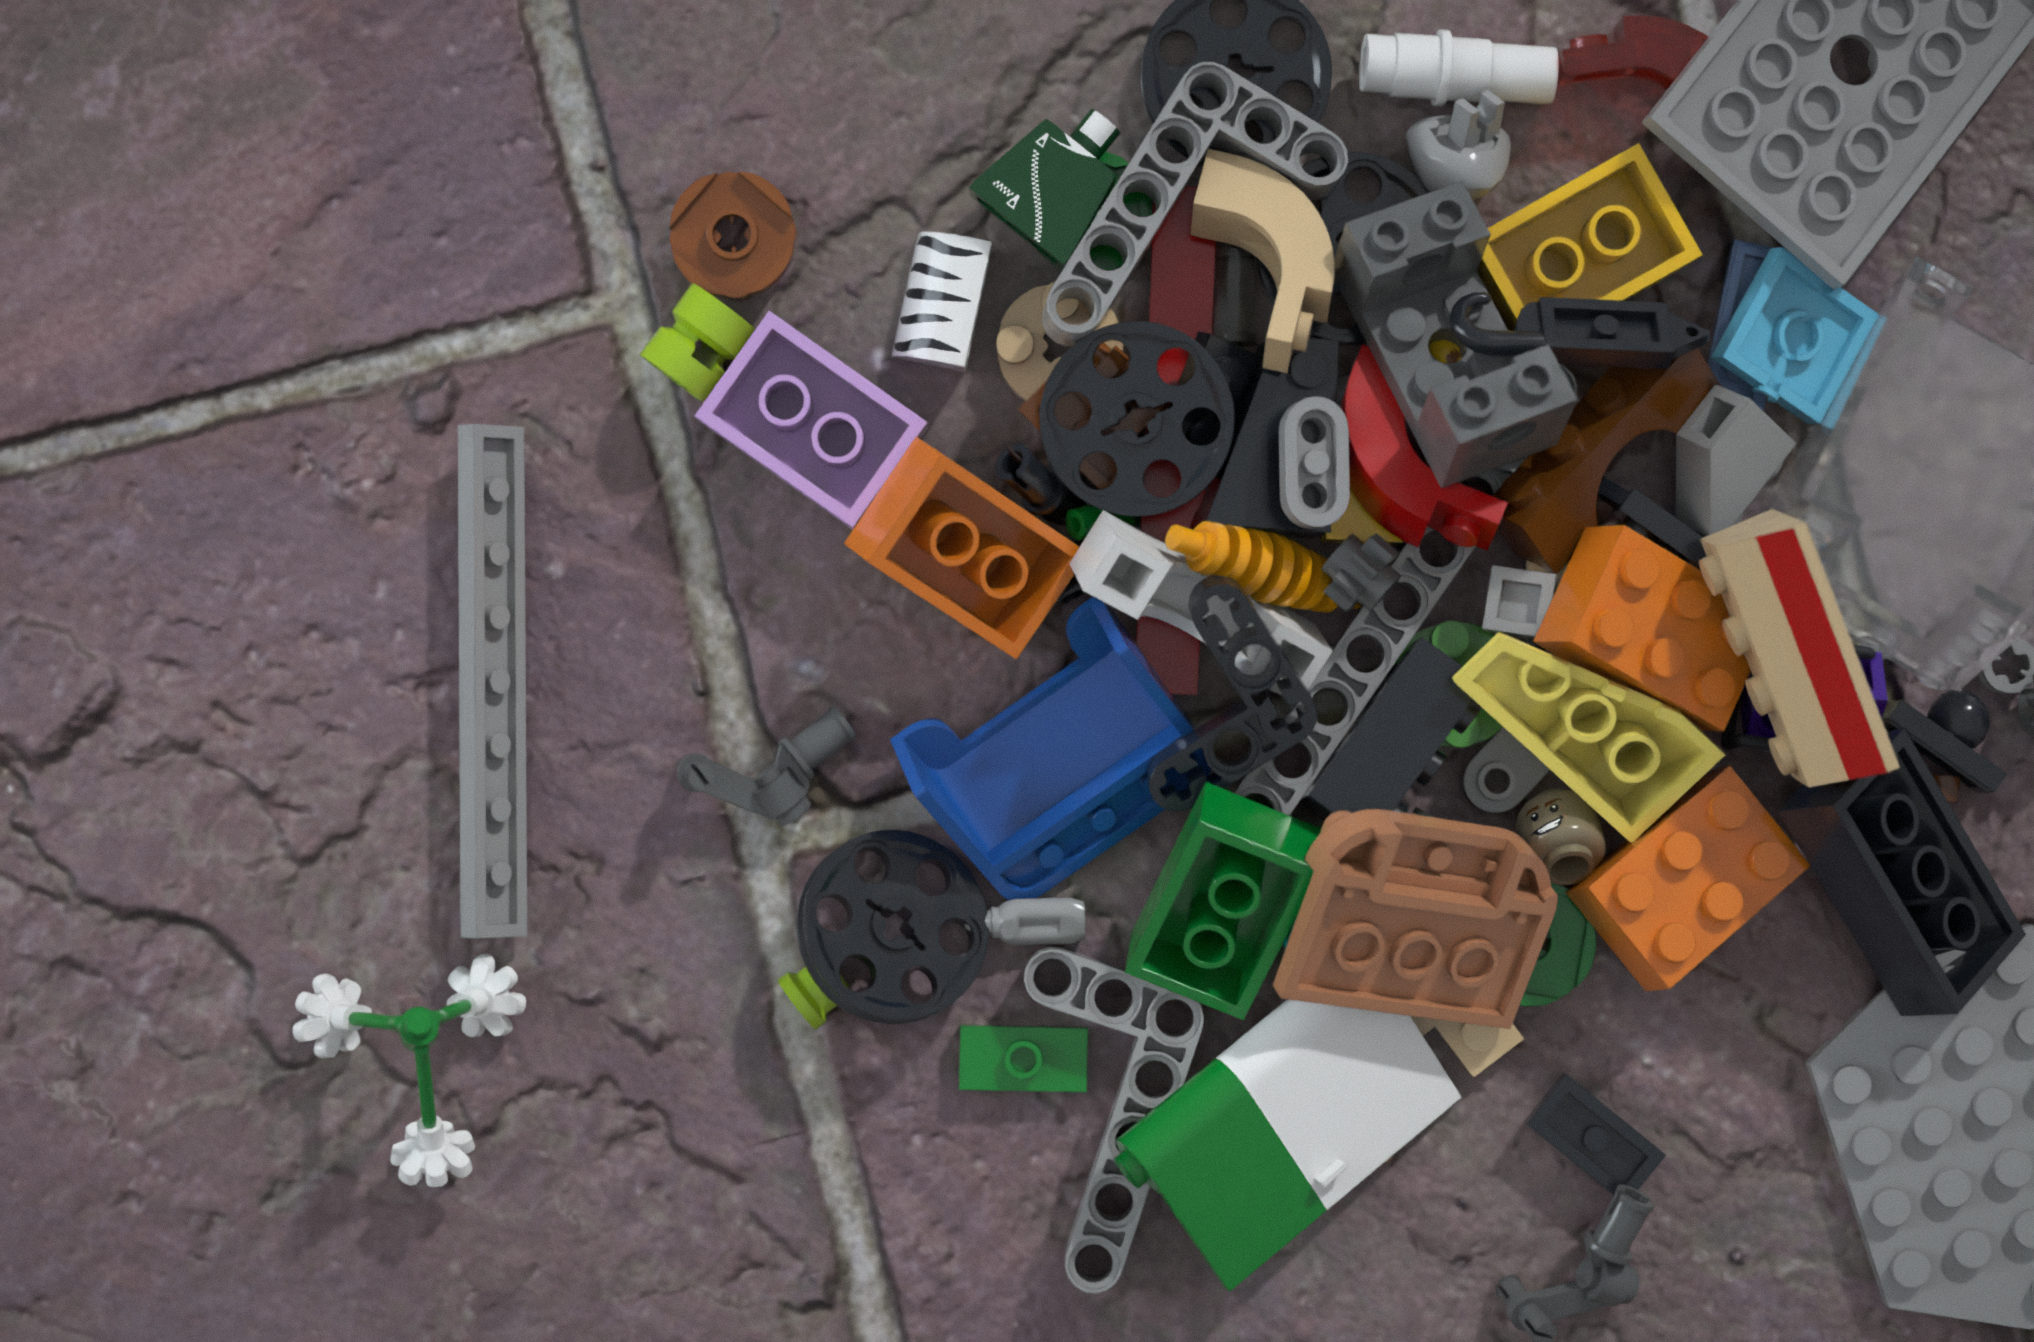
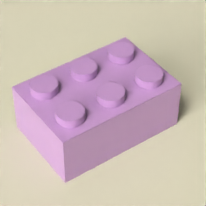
(810, 419)

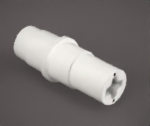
(1456, 68)

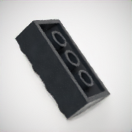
(1906, 881)

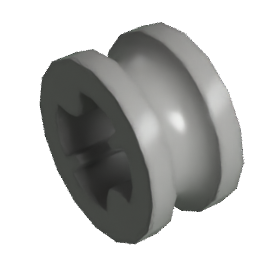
(2000, 683)

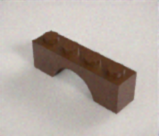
(1557, 488)

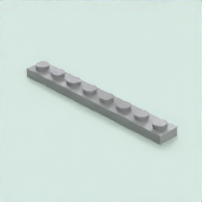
(492, 681)

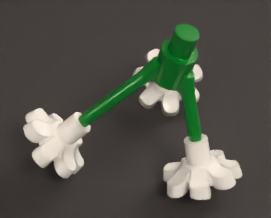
(481, 1001)

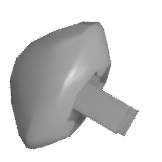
(1462, 146)

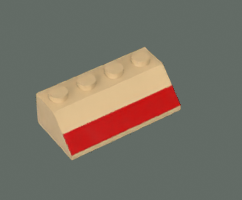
(1796, 650)

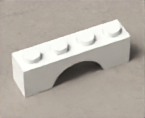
(1150, 580)

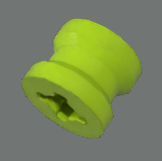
(807, 996)

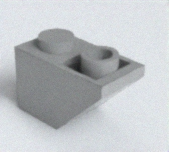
(1725, 460)

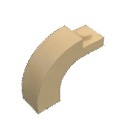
(1278, 224)

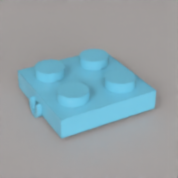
(1794, 336)

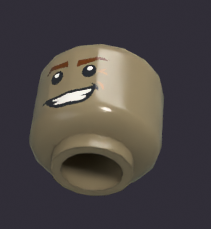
(1563, 834)

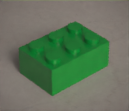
(1223, 901)

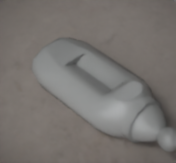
(1037, 921)

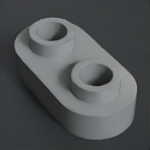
(1314, 464)
(1511, 757)

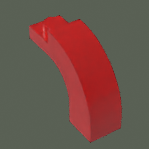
(1394, 481)

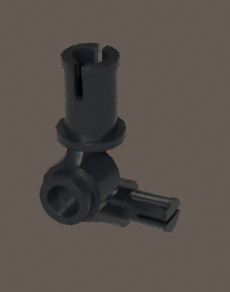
(1041, 495)

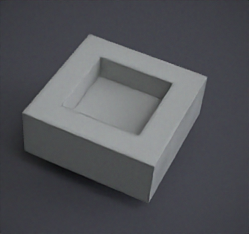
(1517, 601)

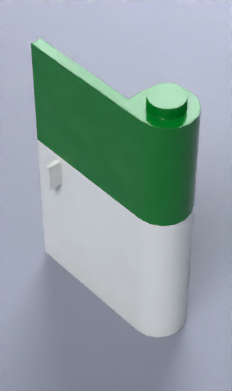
(1284, 1127)

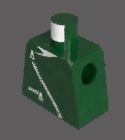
(1051, 185)

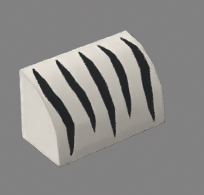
(942, 300)

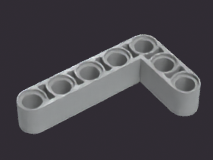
(1165, 181)
(1130, 1103)

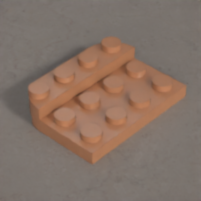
(1418, 918)

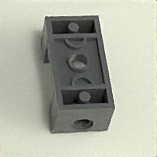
(1400, 283)

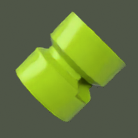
(701, 319)

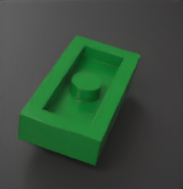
(1023, 1058)

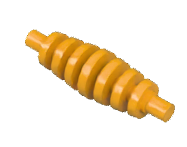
(1260, 561)

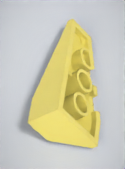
(1599, 737)

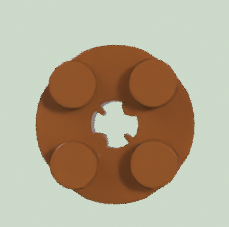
(769, 234)

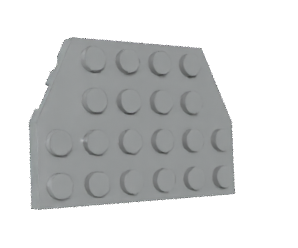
(1941, 1145)

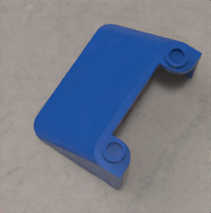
(1055, 769)

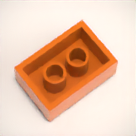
(964, 548)
(1645, 625)
(1688, 880)

